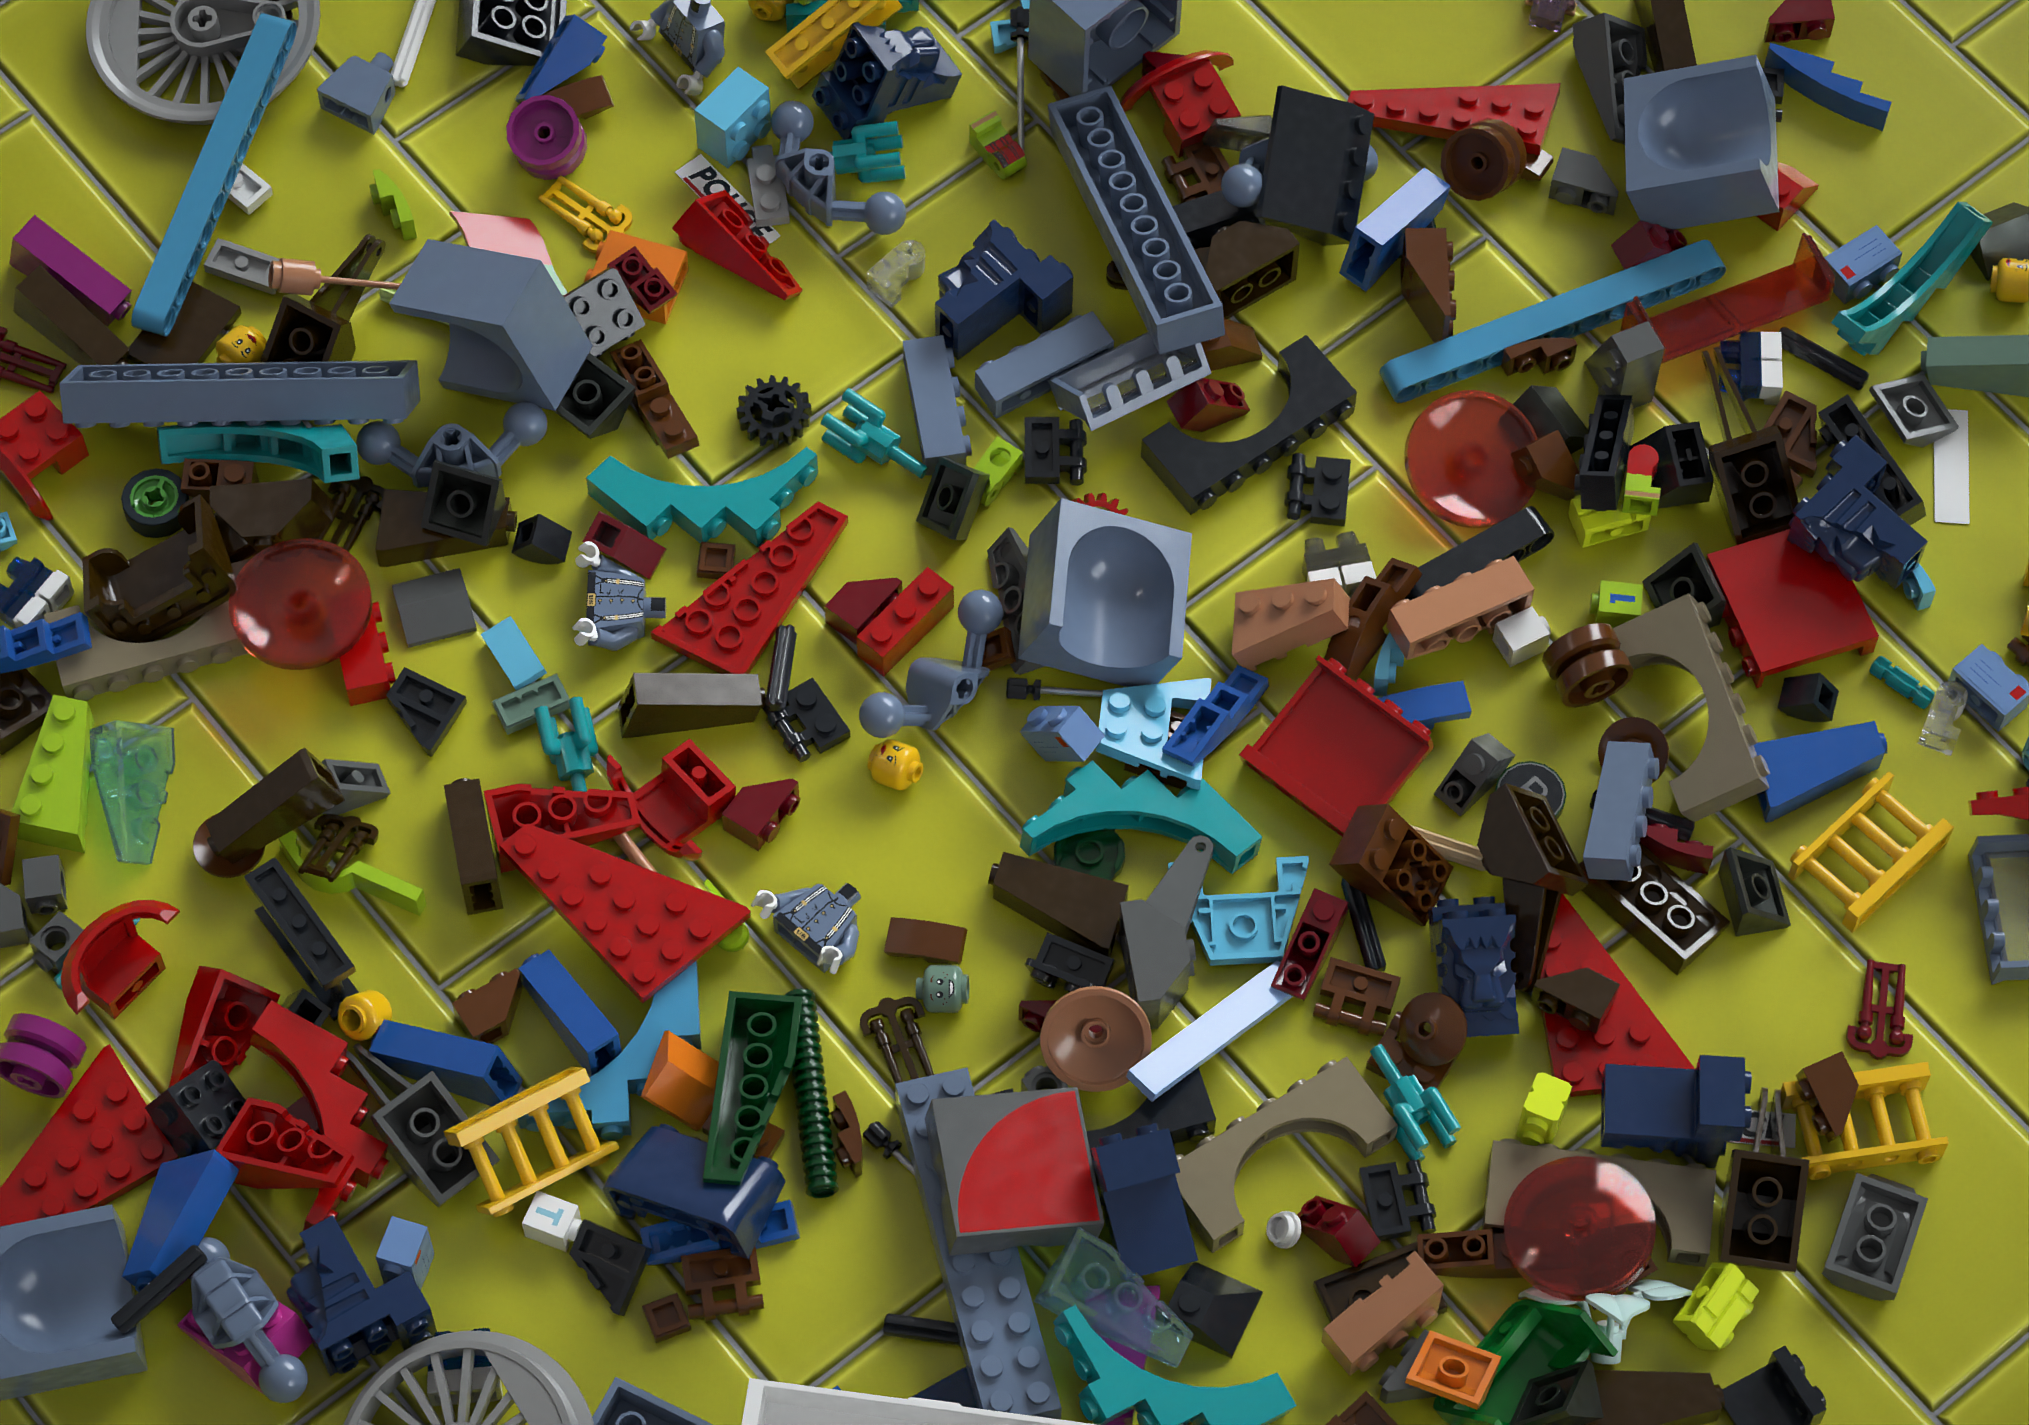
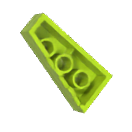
(57, 778)

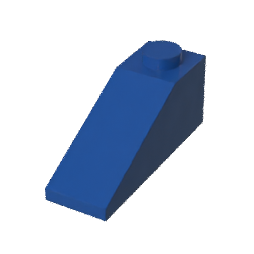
(567, 53)

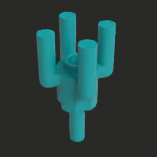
(861, 157)
(868, 437)
(569, 750)
(1414, 1107)

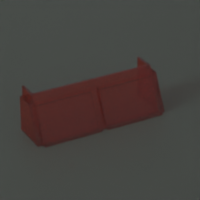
(1740, 307)

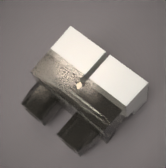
(1346, 563)

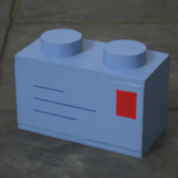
(1863, 264)
(1991, 687)
(1061, 733)
(404, 1249)

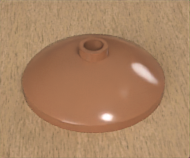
(1095, 1059)

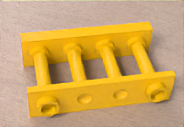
(820, 37)
(1881, 883)
(1873, 1086)
(503, 1119)

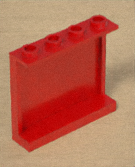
(1788, 606)
(1338, 747)

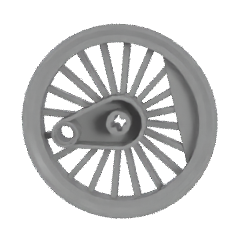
(192, 35)
(531, 1376)

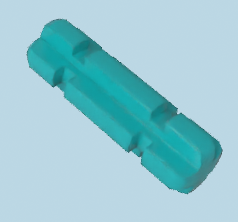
(1902, 682)

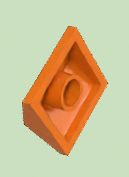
(682, 1081)
(1453, 1370)

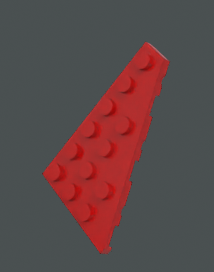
(628, 915)
(1628, 1032)
(89, 1149)

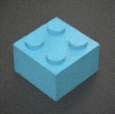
(733, 117)

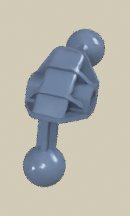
(811, 177)
(1243, 181)
(522, 425)
(937, 685)
(232, 1307)

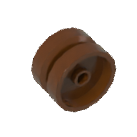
(1483, 159)
(1587, 665)

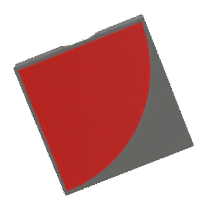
(1013, 1169)

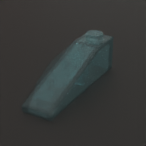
(131, 777)
(1113, 1299)

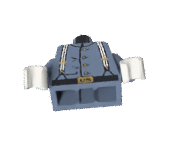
(693, 32)
(614, 603)
(815, 922)

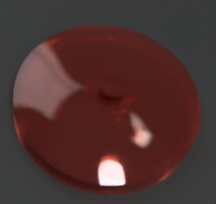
(1463, 460)
(301, 604)
(1579, 1228)

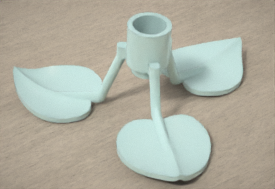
(1617, 1308)

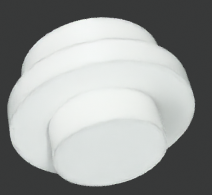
(1284, 1229)

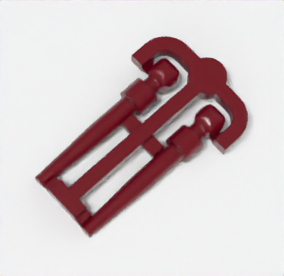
(12, 348)
(1879, 1048)

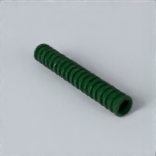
(813, 1103)

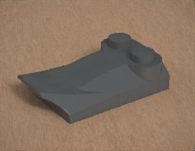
(1874, 1237)

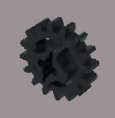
(771, 407)

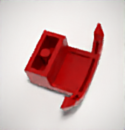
(1187, 95)
(31, 442)
(679, 800)
(111, 959)

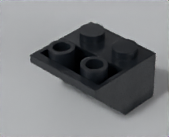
(1682, 465)

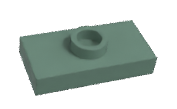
(518, 707)

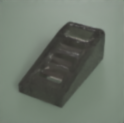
(1240, 132)

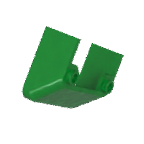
(1532, 1342)

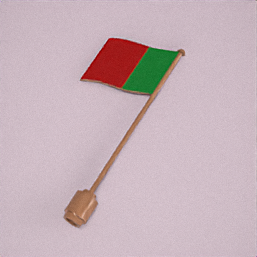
(480, 231)

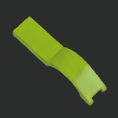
(358, 876)

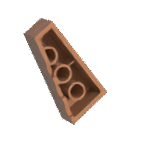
(1460, 608)

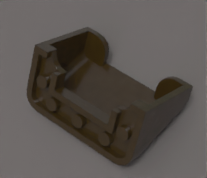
(163, 585)

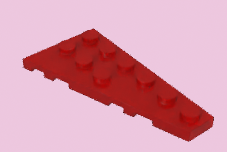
(1449, 109)
(747, 604)

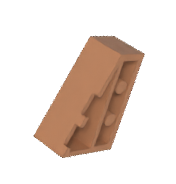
(1285, 617)
(1384, 1316)

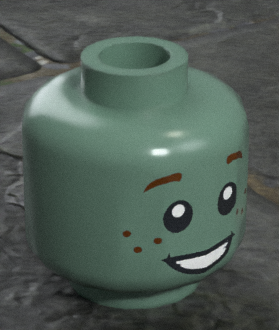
(943, 988)

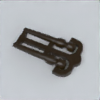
(363, 487)
(329, 832)
(887, 1008)

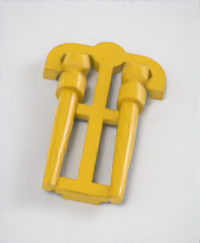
(579, 222)

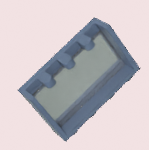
(1126, 379)
(2002, 896)

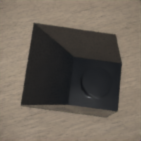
(1214, 1307)

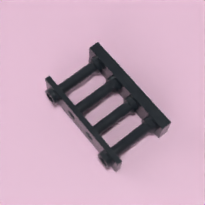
(302, 935)

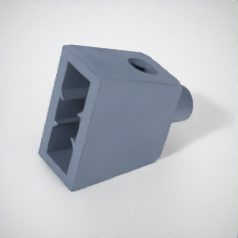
(359, 91)

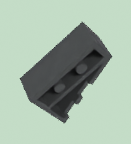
(1628, 364)

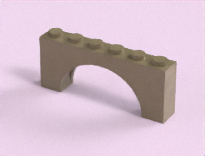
(119, 664)
(1727, 763)
(1329, 1103)
(1678, 1193)

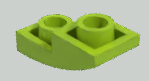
(393, 204)

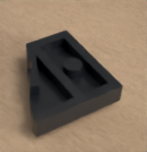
(425, 707)
(611, 1262)

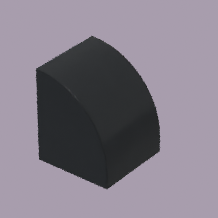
(541, 540)
(1808, 698)
(307, 1006)

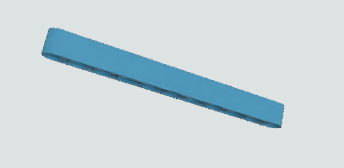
(214, 175)
(1556, 317)

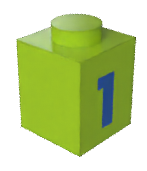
(1616, 602)

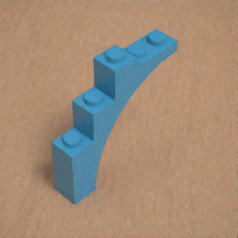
(609, 1090)

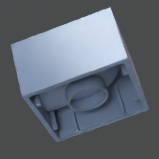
(1097, 41)
(1701, 144)
(505, 320)
(1105, 595)
(58, 1303)

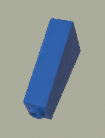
(1380, 235)
(1816, 764)
(570, 1012)
(461, 1064)
(178, 1212)

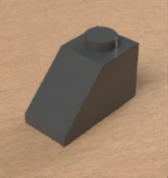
(359, 784)

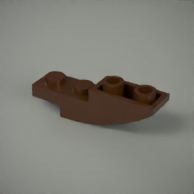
(653, 400)
(1368, 615)
(1467, 1254)

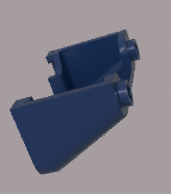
(666, 1179)

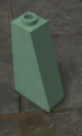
(1979, 363)

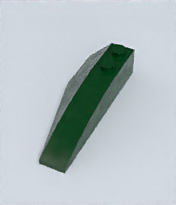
(751, 1074)

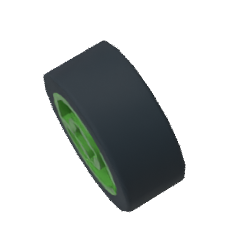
(161, 517)

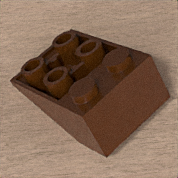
(1428, 279)
(1391, 862)

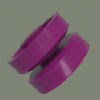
(546, 137)
(39, 1055)

